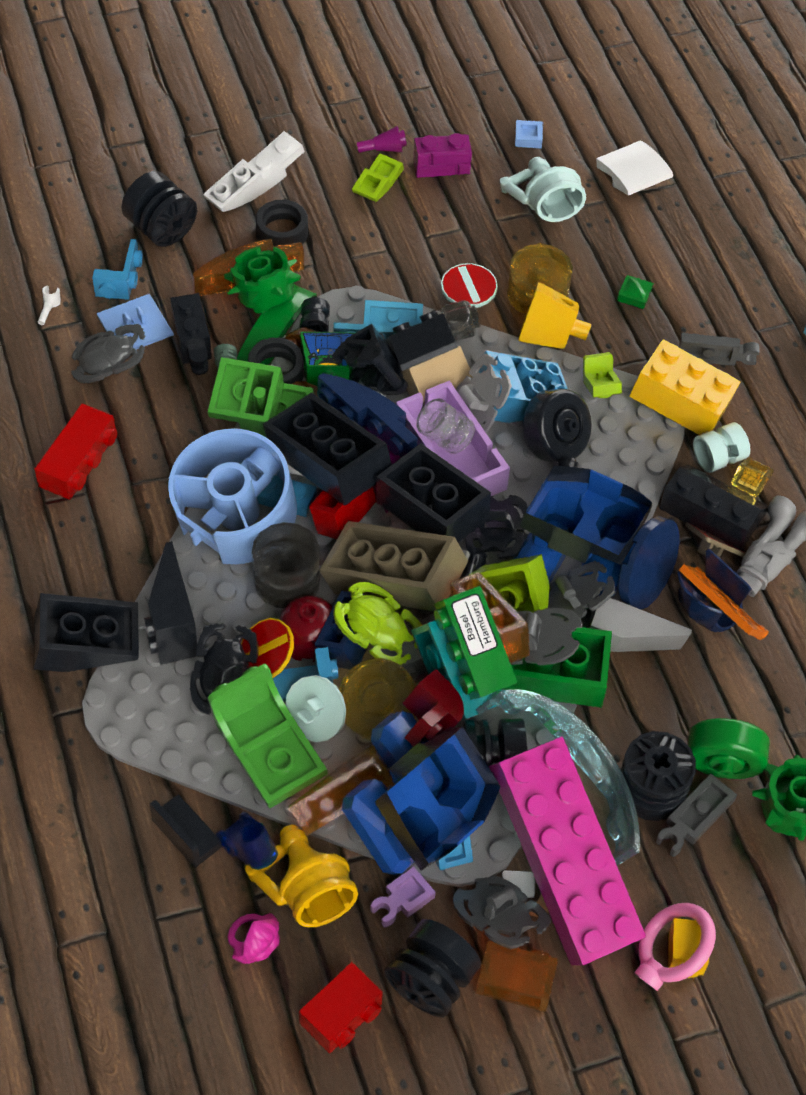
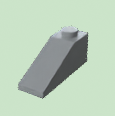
(637, 629)

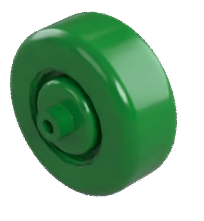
(729, 748)

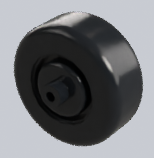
(557, 424)

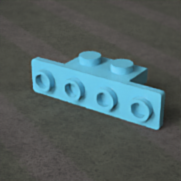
(384, 317)

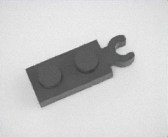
(719, 349)
(697, 813)

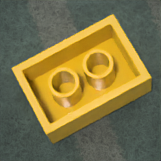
(684, 388)

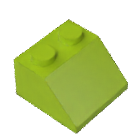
(520, 582)

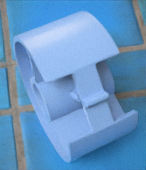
(239, 470)

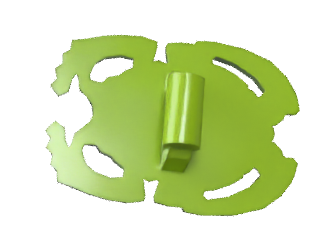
(375, 621)

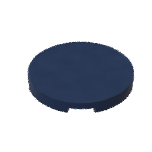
(649, 562)

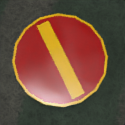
(274, 644)

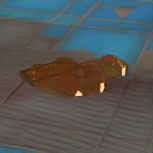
(210, 277)

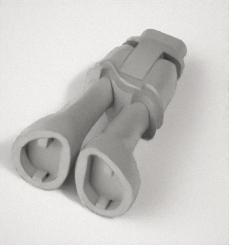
(766, 555)

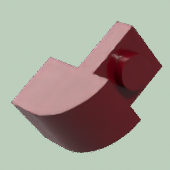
(435, 706)

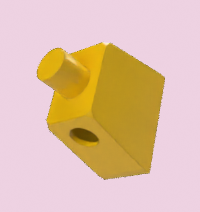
(552, 319)

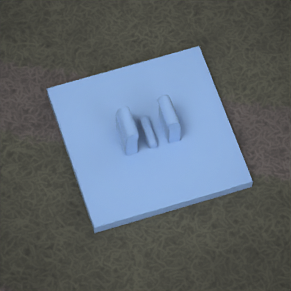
(141, 312)

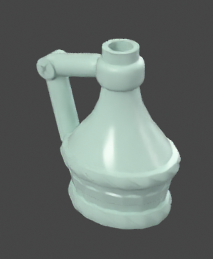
(551, 192)

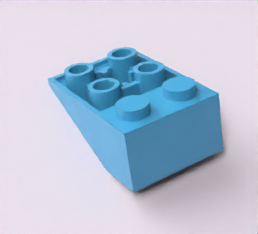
(527, 379)

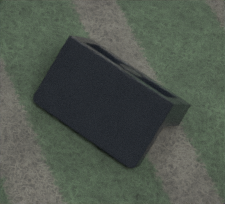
(185, 830)

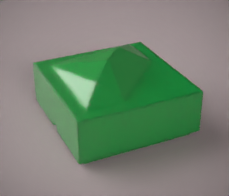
(635, 292)

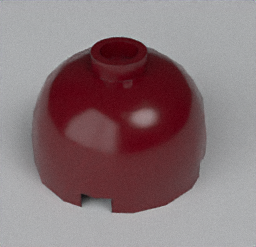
(306, 619)

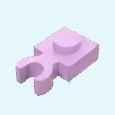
(406, 894)

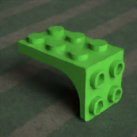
(265, 736)

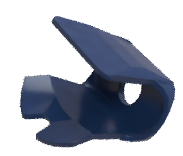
(702, 611)

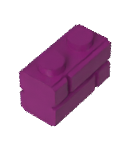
(442, 155)

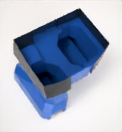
(583, 518)
(435, 800)

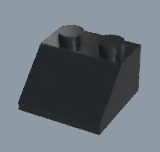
(422, 341)

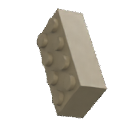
(403, 562)

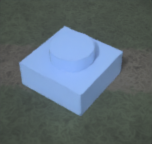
(528, 134)

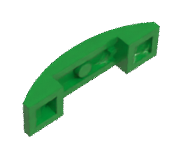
(275, 322)

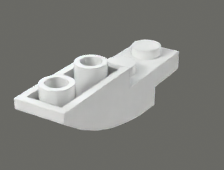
(253, 178)

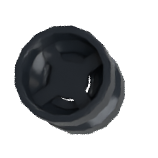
(315, 314)

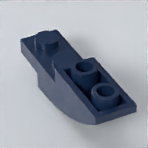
(368, 409)

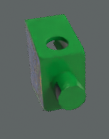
(318, 352)

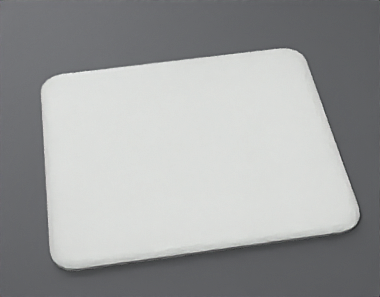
(523, 880)

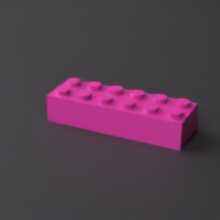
(567, 852)

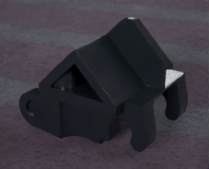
(372, 361)

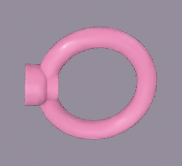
(652, 971)

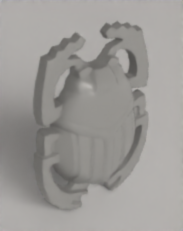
(483, 391)

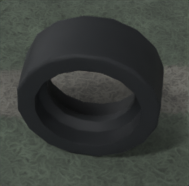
(279, 210)
(280, 348)

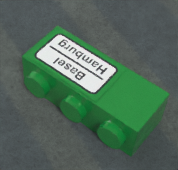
(474, 643)

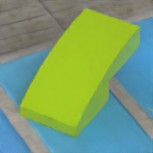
(379, 178)

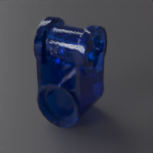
(249, 842)

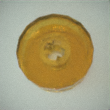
(534, 265)

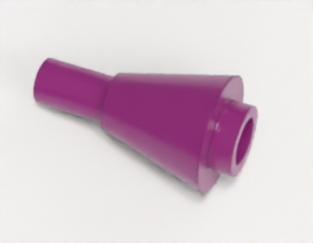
(390, 141)

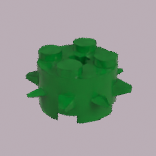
(262, 278)
(785, 797)

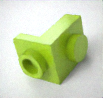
(599, 375)

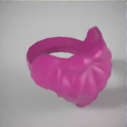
(260, 939)

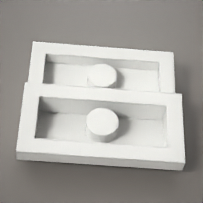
(634, 167)

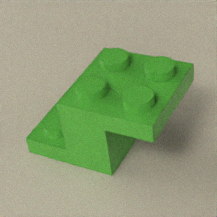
(251, 394)

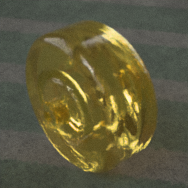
(373, 693)

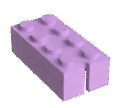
(479, 452)

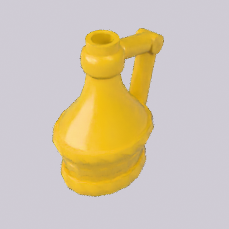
(315, 883)

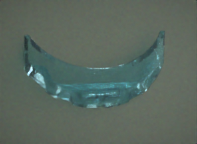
(589, 755)

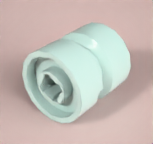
(721, 447)

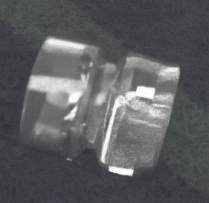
(445, 426)

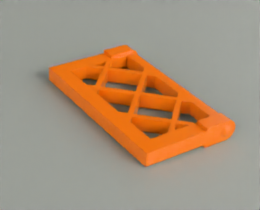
(724, 602)

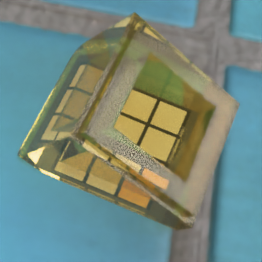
(752, 476)

